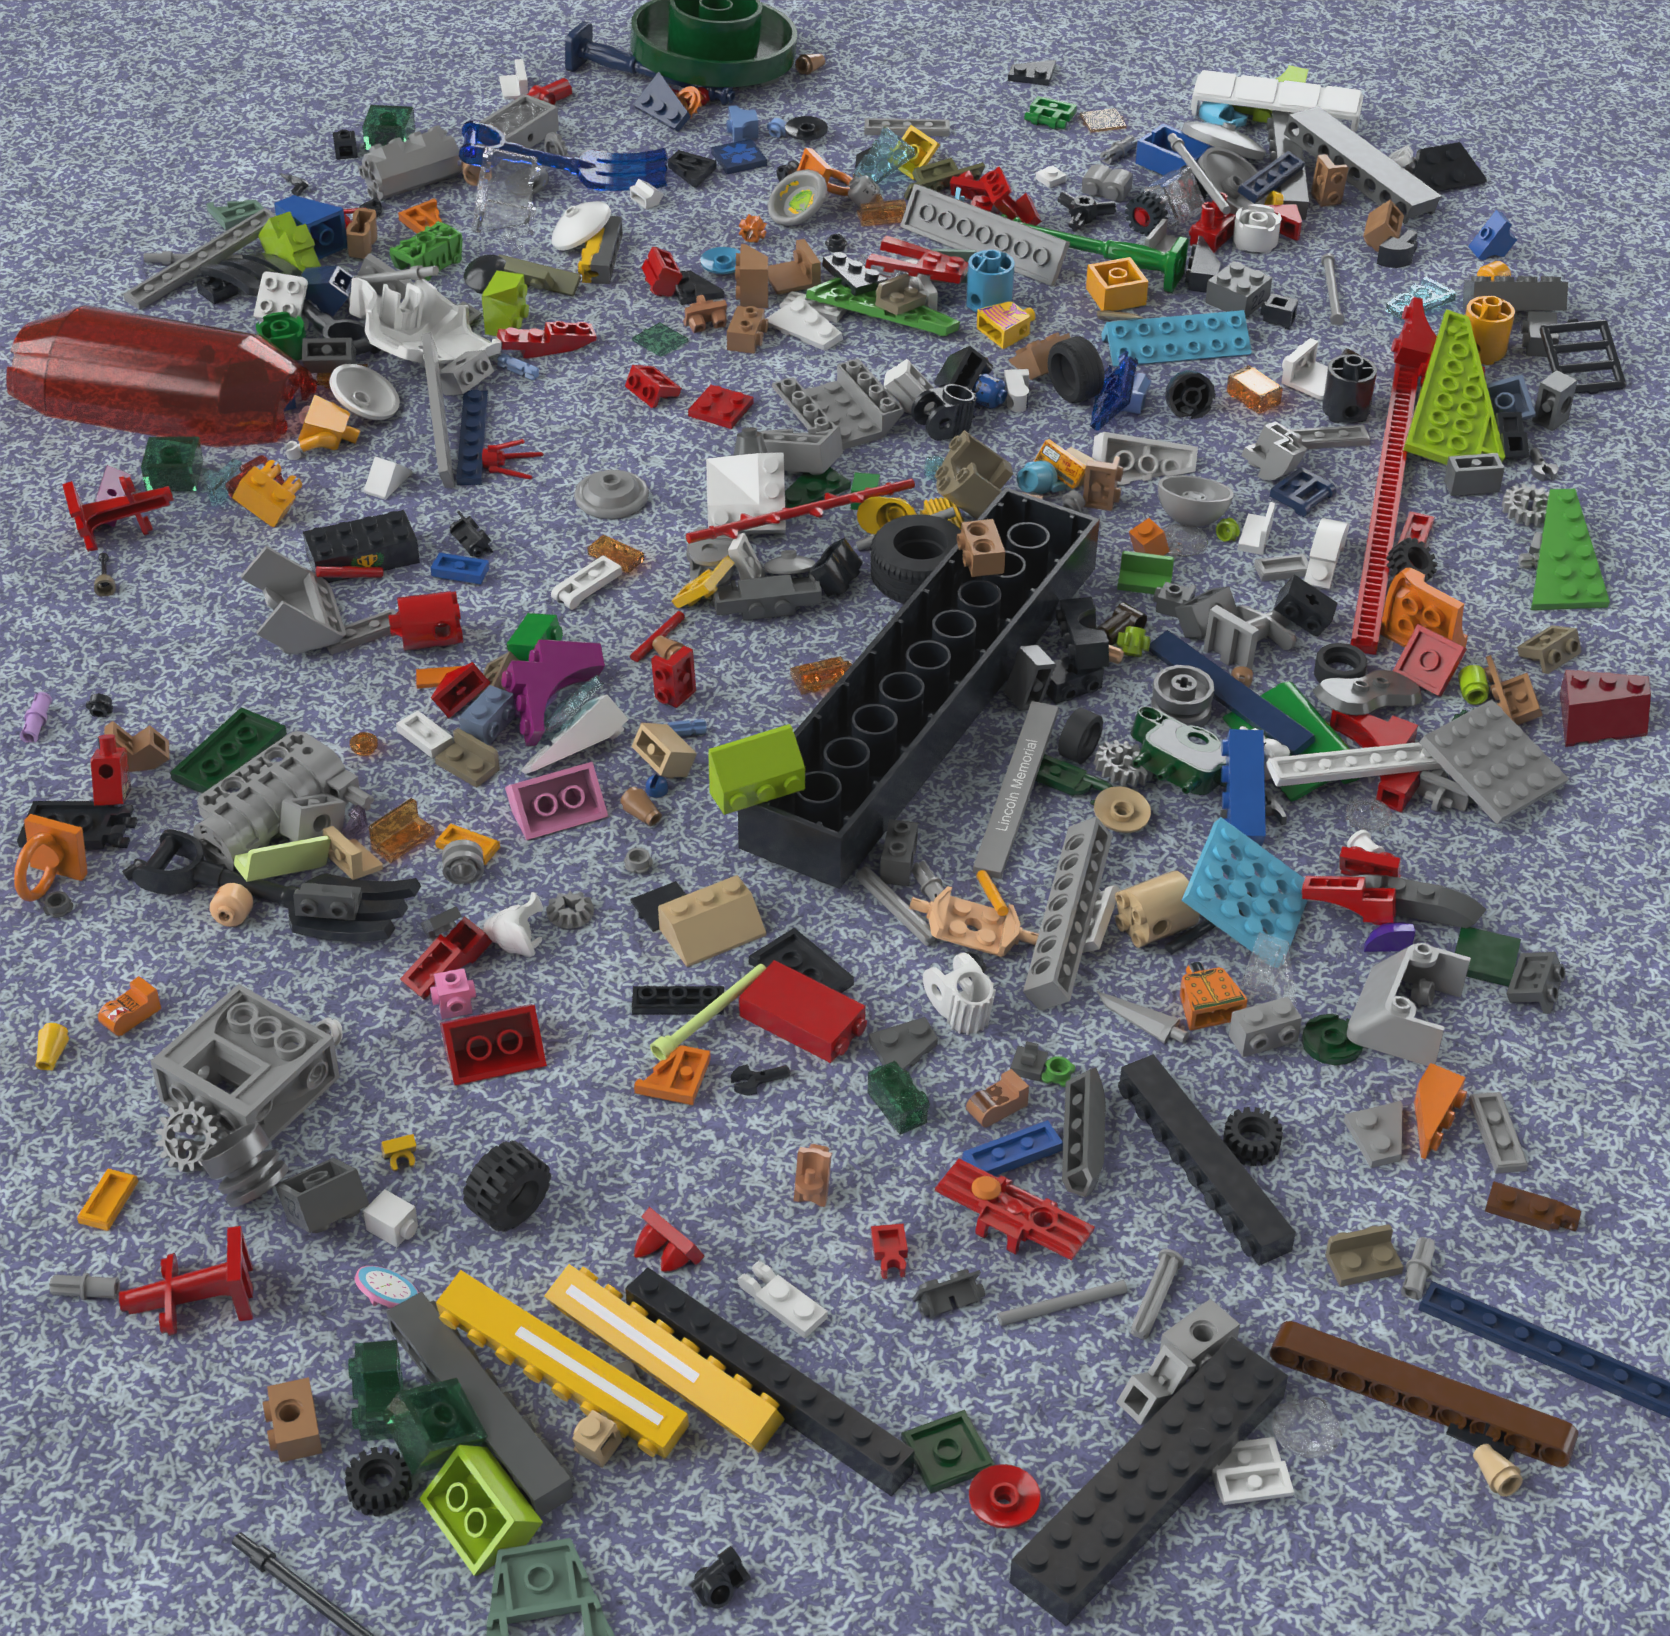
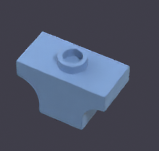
(742, 123)

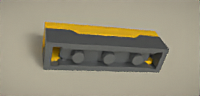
(601, 253)

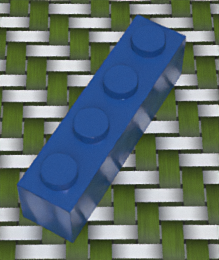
(1245, 782)

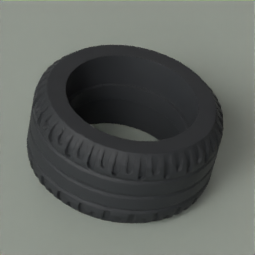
(1076, 369)

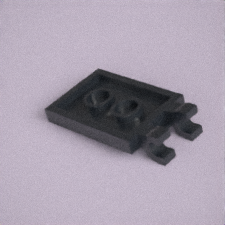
(97, 821)

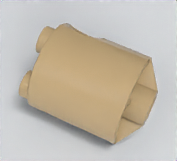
(1155, 909)

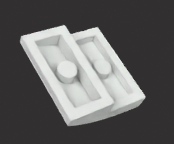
(1252, 1473)

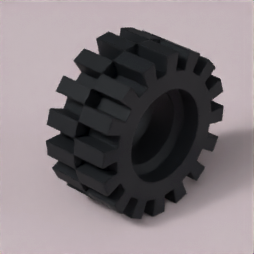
(1416, 553)
(1257, 1123)
(381, 1498)

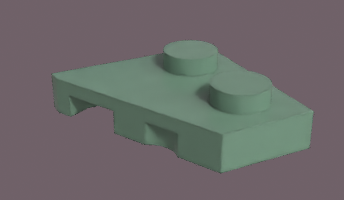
(234, 213)

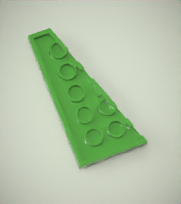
(922, 317)
(1567, 562)

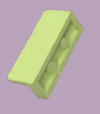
(283, 858)

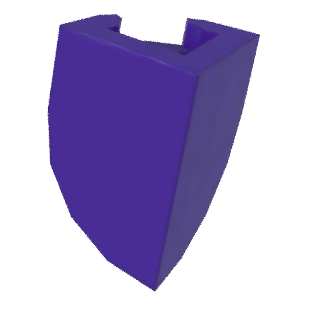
(1390, 937)

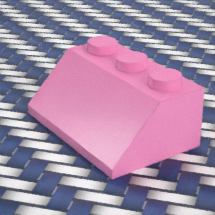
(557, 801)

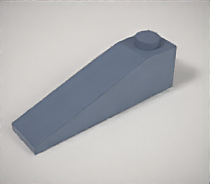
(1511, 396)

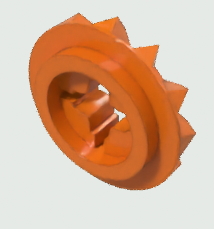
(693, 95)

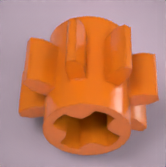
(752, 228)

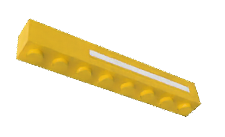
(665, 1357)
(561, 1364)

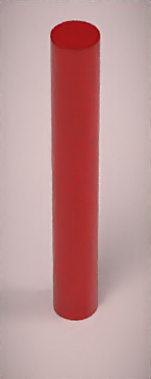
(664, 630)

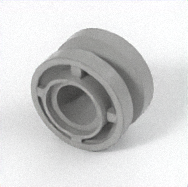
(462, 862)

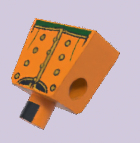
(1209, 996)

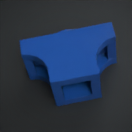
(1493, 237)

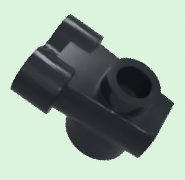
(715, 1583)

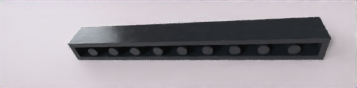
(802, 1401)

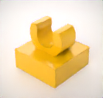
(398, 1148)

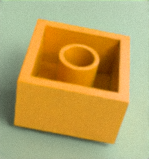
(1117, 284)

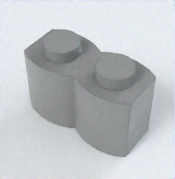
(1107, 183)

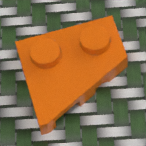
(420, 216)
(677, 1076)

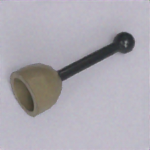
(107, 584)

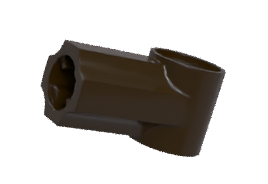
(1123, 616)

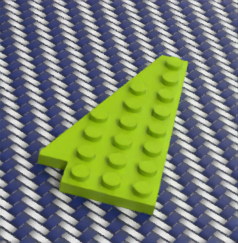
(1454, 401)

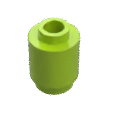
(1473, 684)

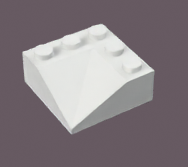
(748, 486)

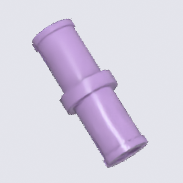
(35, 717)

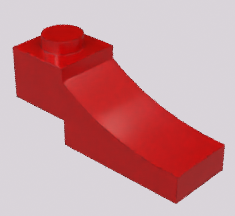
(1373, 904)
(446, 954)

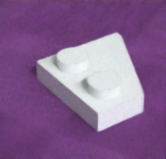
(1402, 156)

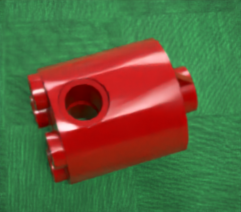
(427, 620)

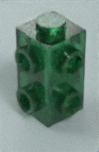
(898, 1097)

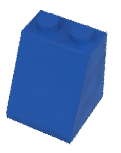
(323, 221)

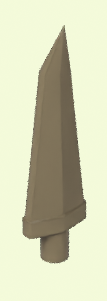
(1109, 315)

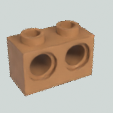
(981, 547)

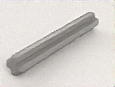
(895, 905)

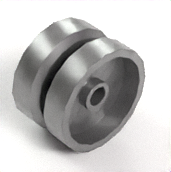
(1184, 694)

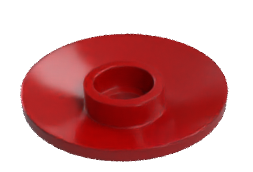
(1009, 1484)

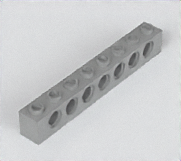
(1068, 914)

